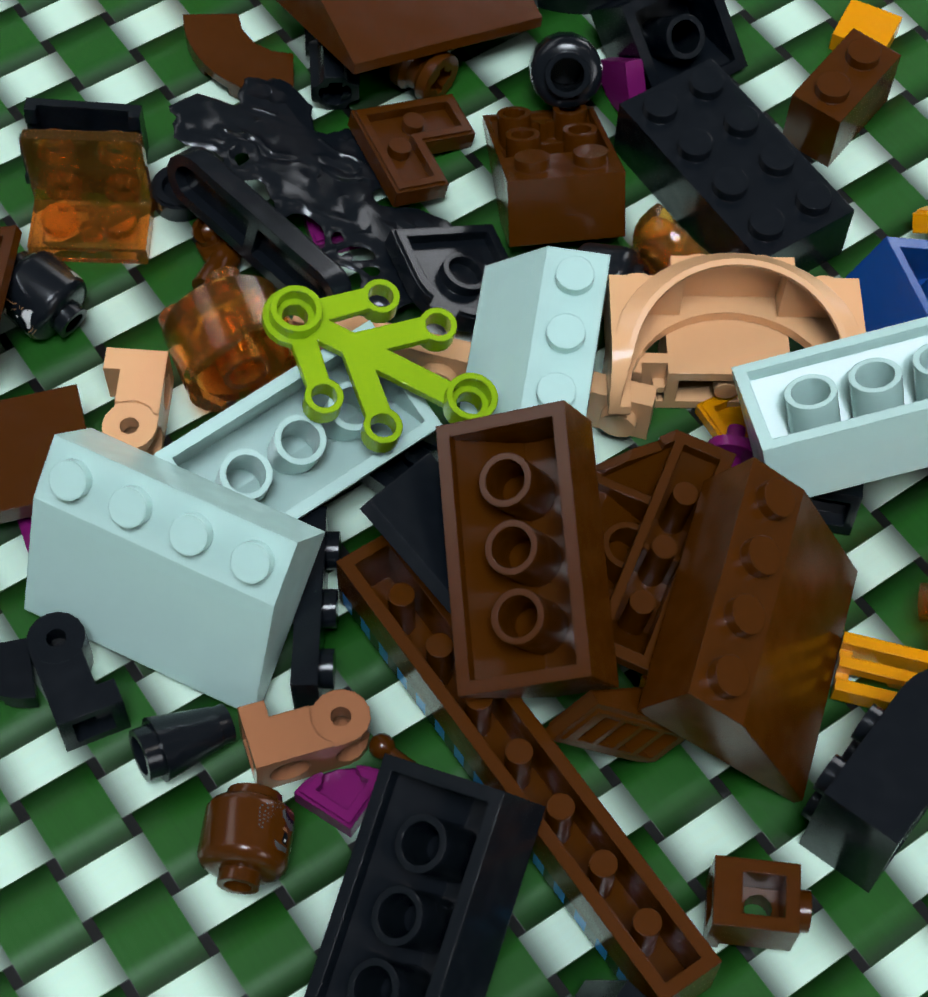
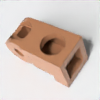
(304, 739)

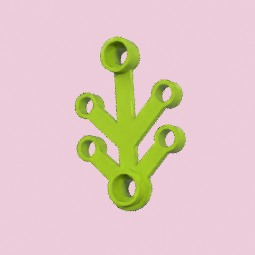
(369, 356)

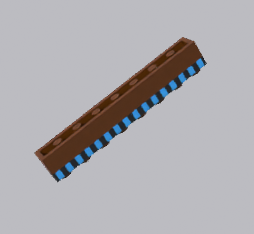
(506, 747)

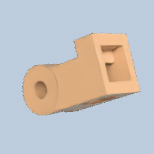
(142, 393)

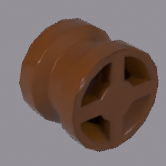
(426, 75)

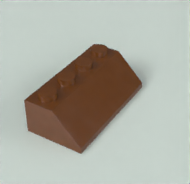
(526, 554)

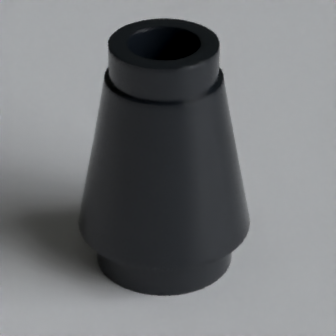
(180, 740)

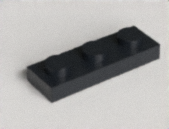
(313, 664)

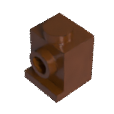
(746, 881)

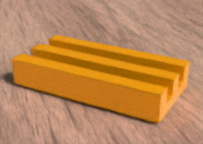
(874, 661)

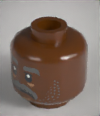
(246, 838)

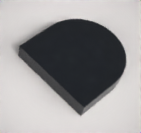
(445, 266)

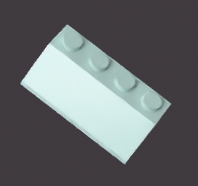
(539, 327)
(841, 408)
(284, 458)

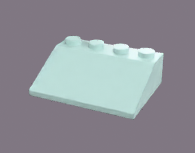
(166, 565)

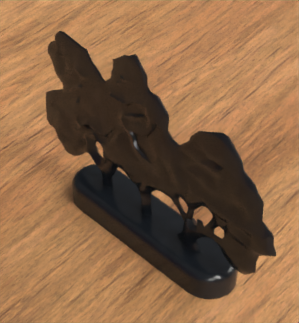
(302, 174)

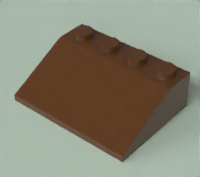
(390, 32)
(752, 628)

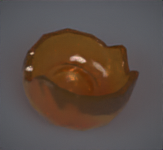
(659, 236)

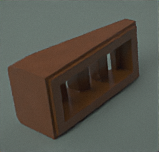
(611, 725)

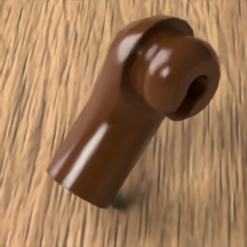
(213, 250)

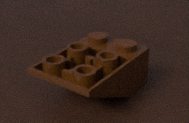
(555, 175)

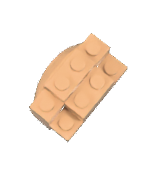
(714, 317)

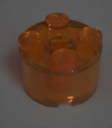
(221, 340)

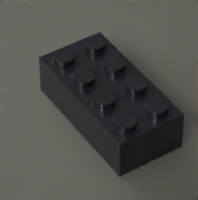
(729, 170)

